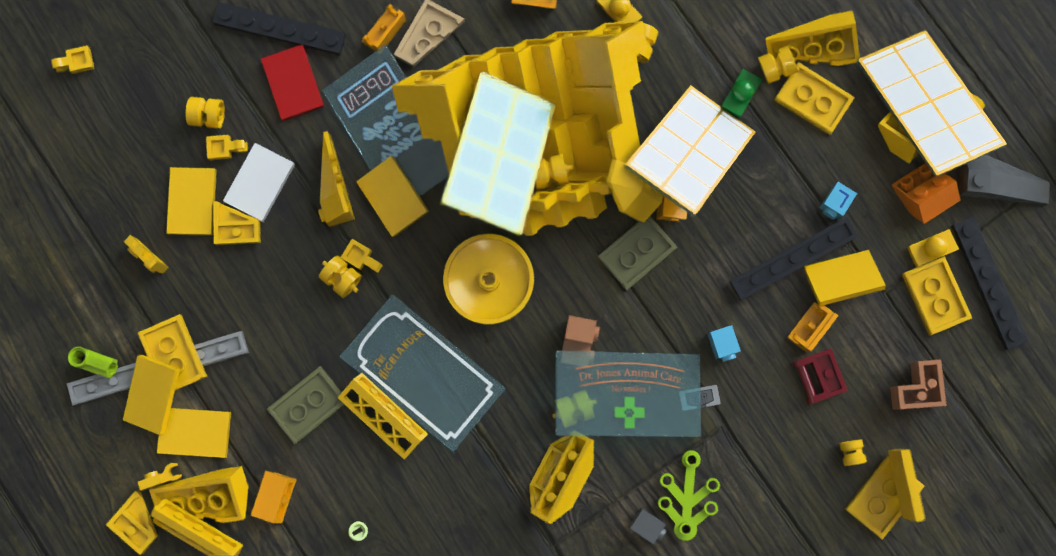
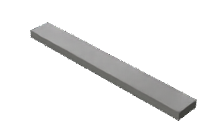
(100, 386)

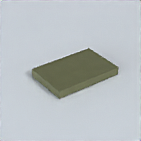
(637, 252)
(307, 405)

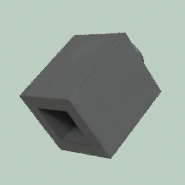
(648, 526)

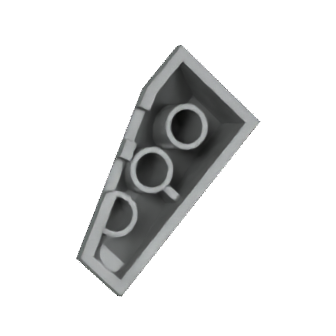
(1000, 181)

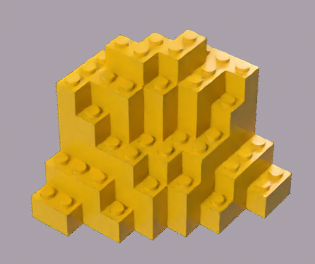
(592, 119)

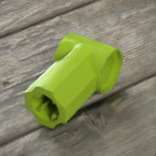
(93, 362)

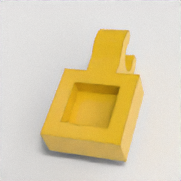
(76, 61)
(221, 147)
(358, 256)
(154, 479)

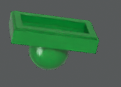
(741, 93)

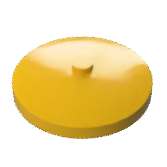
(488, 279)

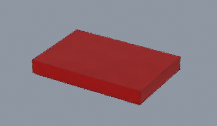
(292, 82)

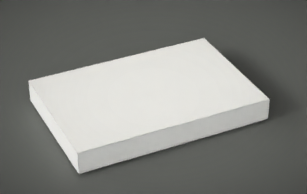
(259, 182)

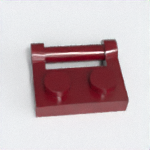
(827, 374)

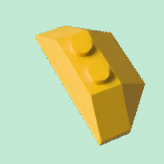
(631, 193)
(561, 477)

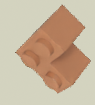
(580, 334)
(926, 387)

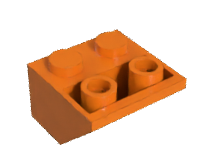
(926, 194)

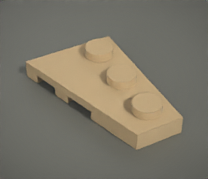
(426, 32)

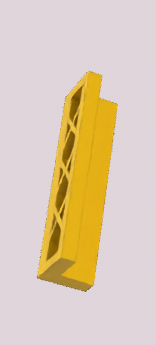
(388, 410)
(194, 531)

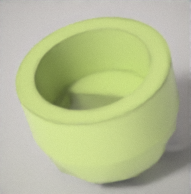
(359, 536)

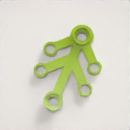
(688, 499)

